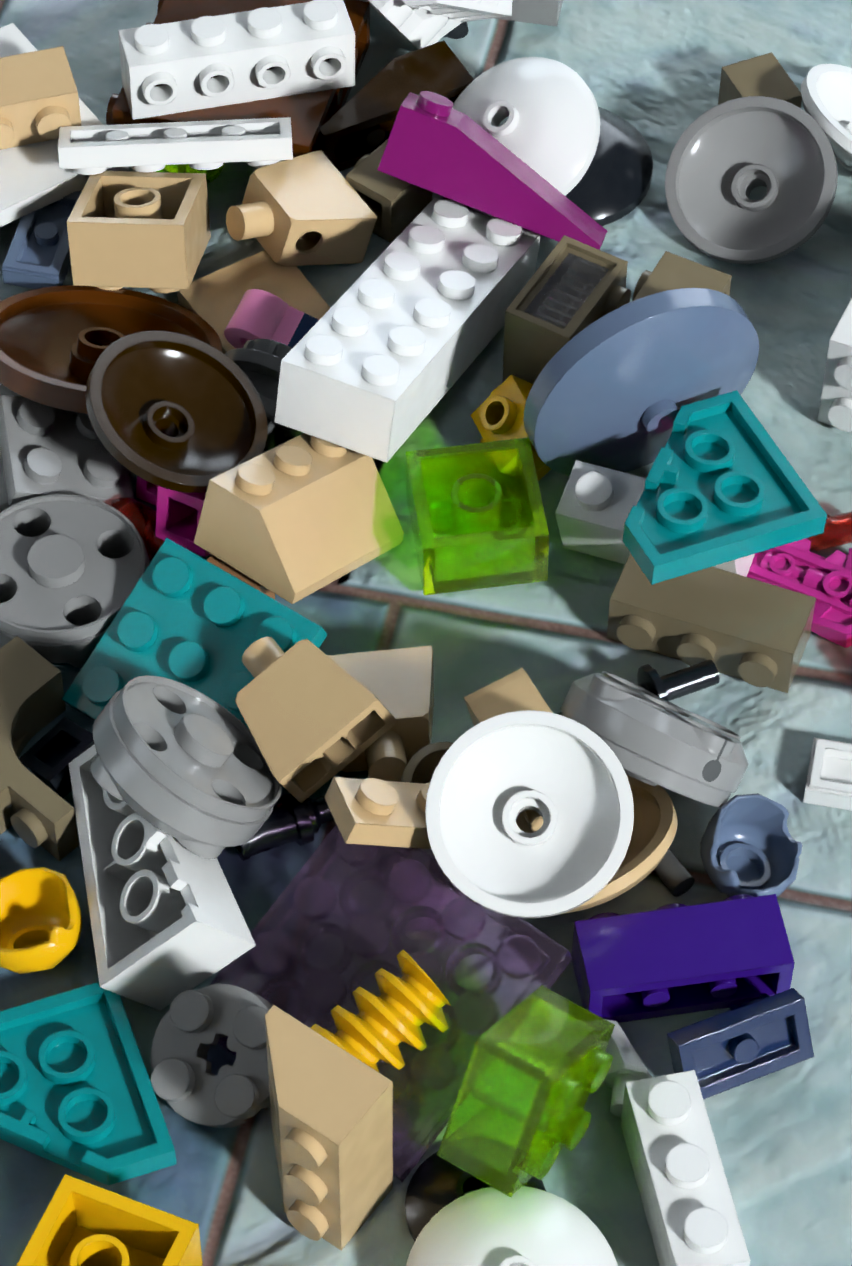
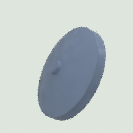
(627, 374)

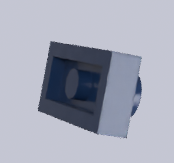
(743, 1042)

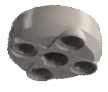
(65, 573)
(659, 739)
(183, 765)

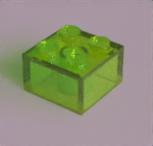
(477, 516)
(527, 1091)

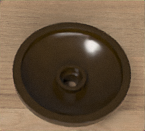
(174, 409)

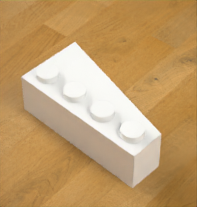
(153, 905)

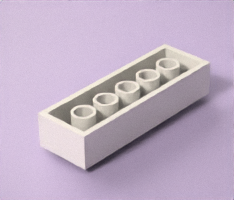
(405, 330)

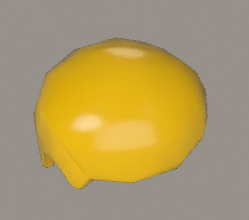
(37, 920)

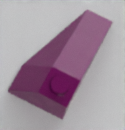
(465, 163)

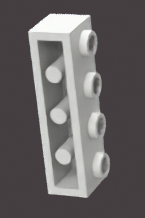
(239, 52)

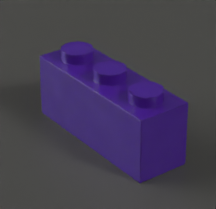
(681, 958)

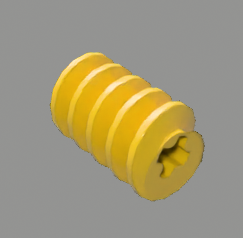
(390, 1017)

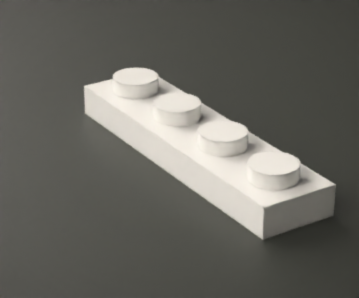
(155, 145)

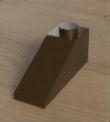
(371, 113)

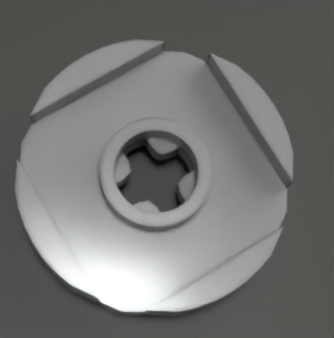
(181, 1049)

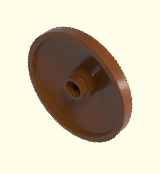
(59, 332)

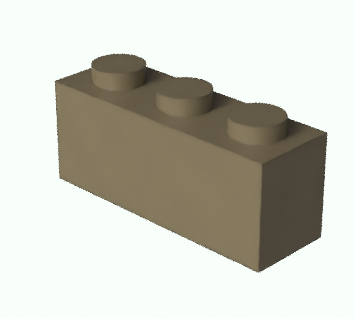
(716, 616)

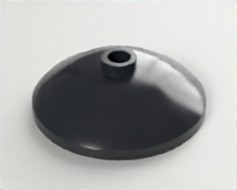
(617, 173)

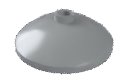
(730, 154)

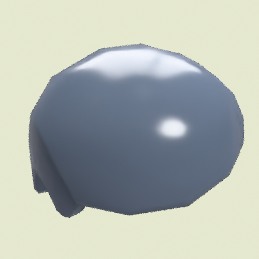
(750, 847)

